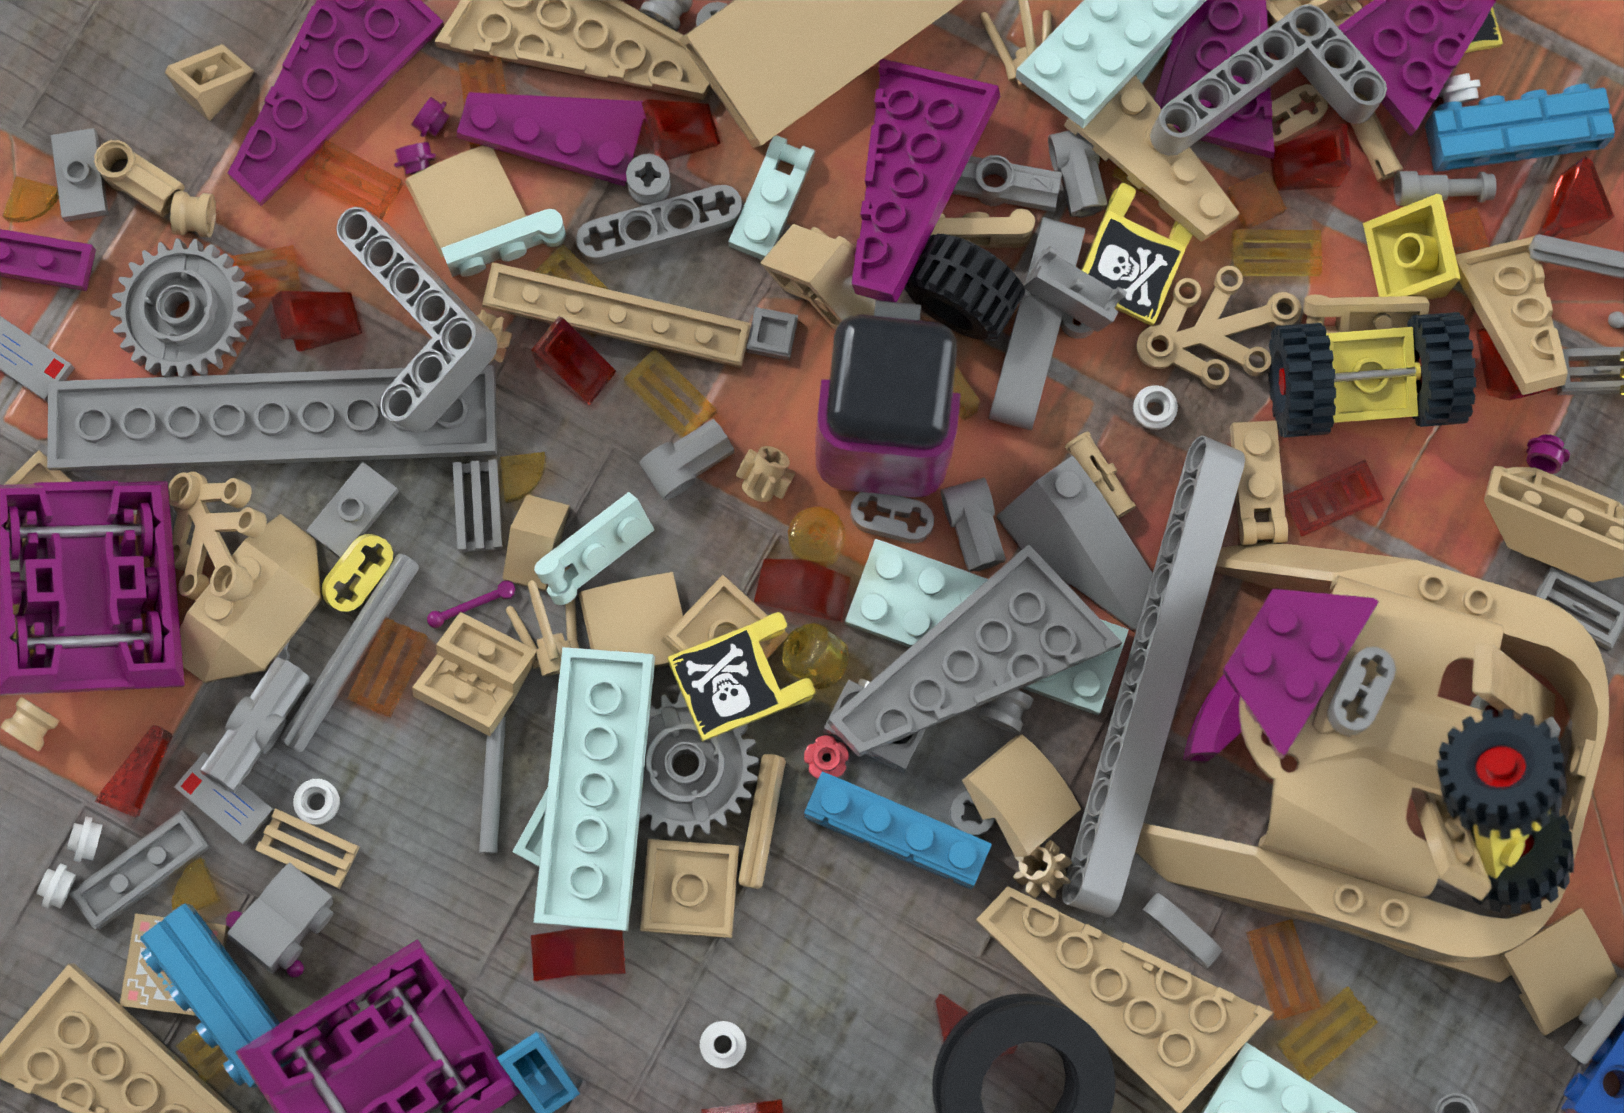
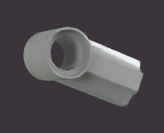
(1080, 173)
(675, 466)
(971, 512)

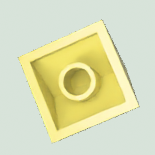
(1413, 251)

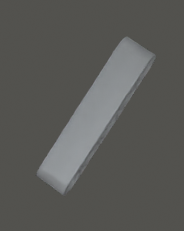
(1033, 336)

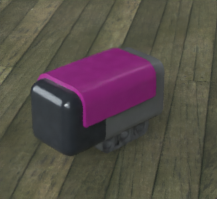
(888, 404)

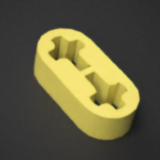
(349, 565)

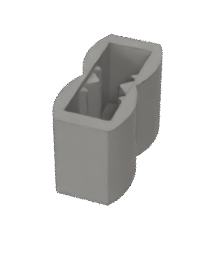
(281, 919)

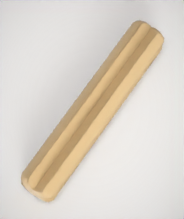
(762, 821)

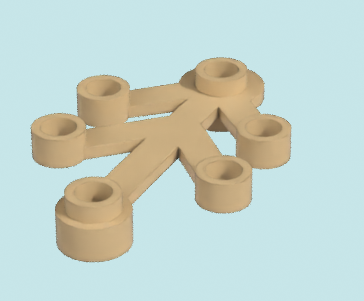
(1212, 331)
(189, 497)

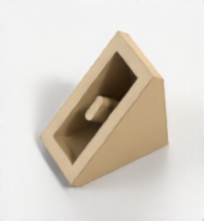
(209, 79)
(532, 536)

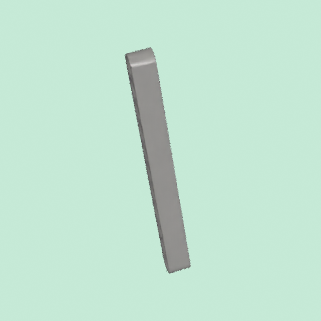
(1153, 677)

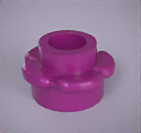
(431, 117)
(414, 157)
(1547, 453)

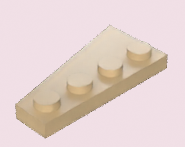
(1177, 181)
(1516, 312)

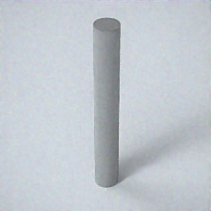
(492, 790)

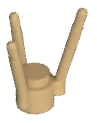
(1023, 53)
(550, 646)

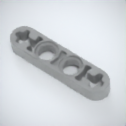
(657, 216)

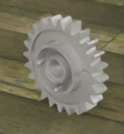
(159, 289)
(707, 792)

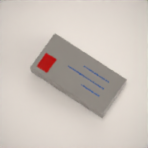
(29, 360)
(237, 813)

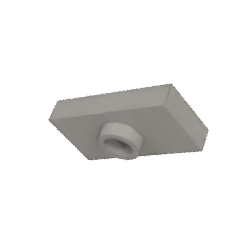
(78, 180)
(352, 509)
(1598, 1021)

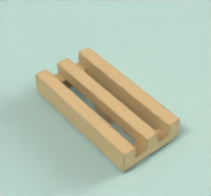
(272, 832)

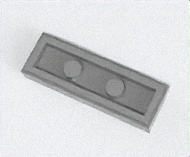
(139, 870)

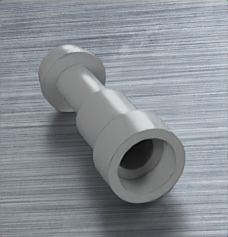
(1411, 187)

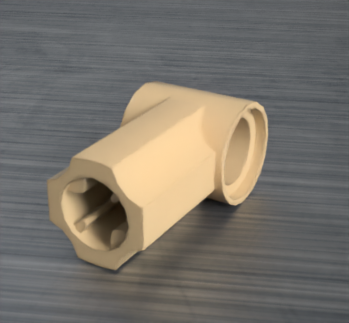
(139, 177)

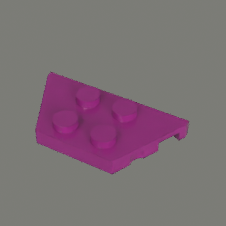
(1293, 657)

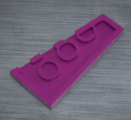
(563, 132)

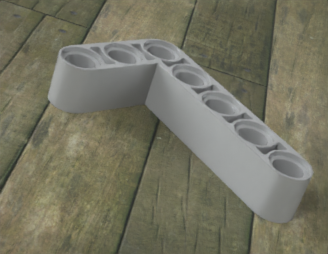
(1261, 72)
(449, 333)

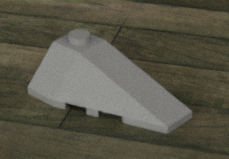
(1081, 540)

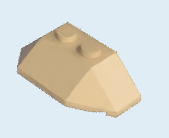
(1558, 522)
(247, 635)

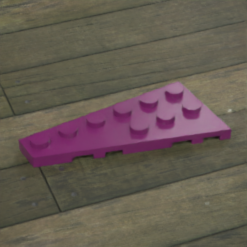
(1203, 44)
(1415, 48)
(327, 77)
(915, 157)

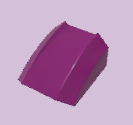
(1215, 723)

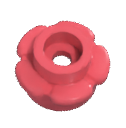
(826, 745)

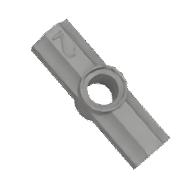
(1022, 185)
(255, 725)

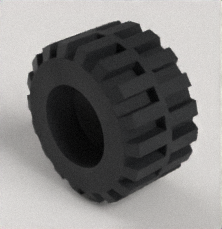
(964, 287)

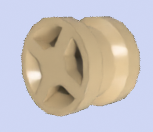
(193, 214)
(29, 724)

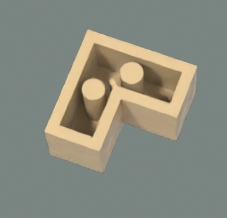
(818, 271)

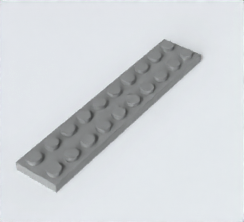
(253, 421)

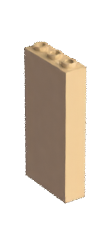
(790, 55)

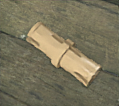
(1101, 473)

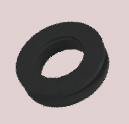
(1013, 1021)

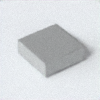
(772, 333)

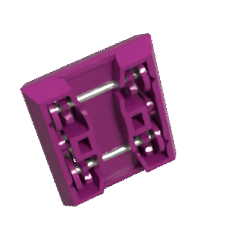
(85, 592)
(378, 1059)

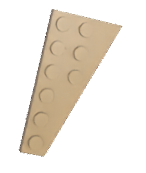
(577, 38)
(1147, 1011)
(97, 1057)

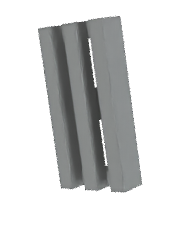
(1592, 387)
(475, 468)
(1614, 628)

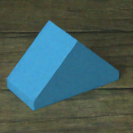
(539, 1074)

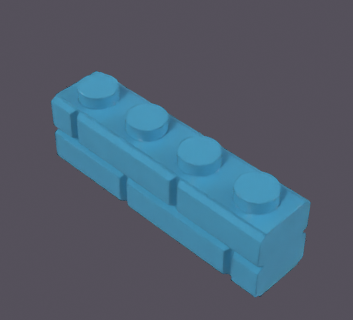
(1519, 128)
(897, 830)
(209, 984)

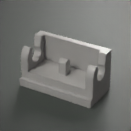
(1073, 290)

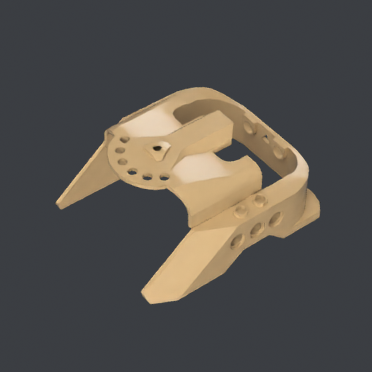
(1339, 821)

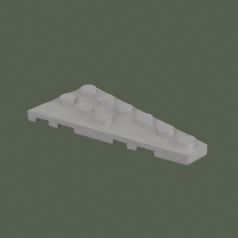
(993, 643)

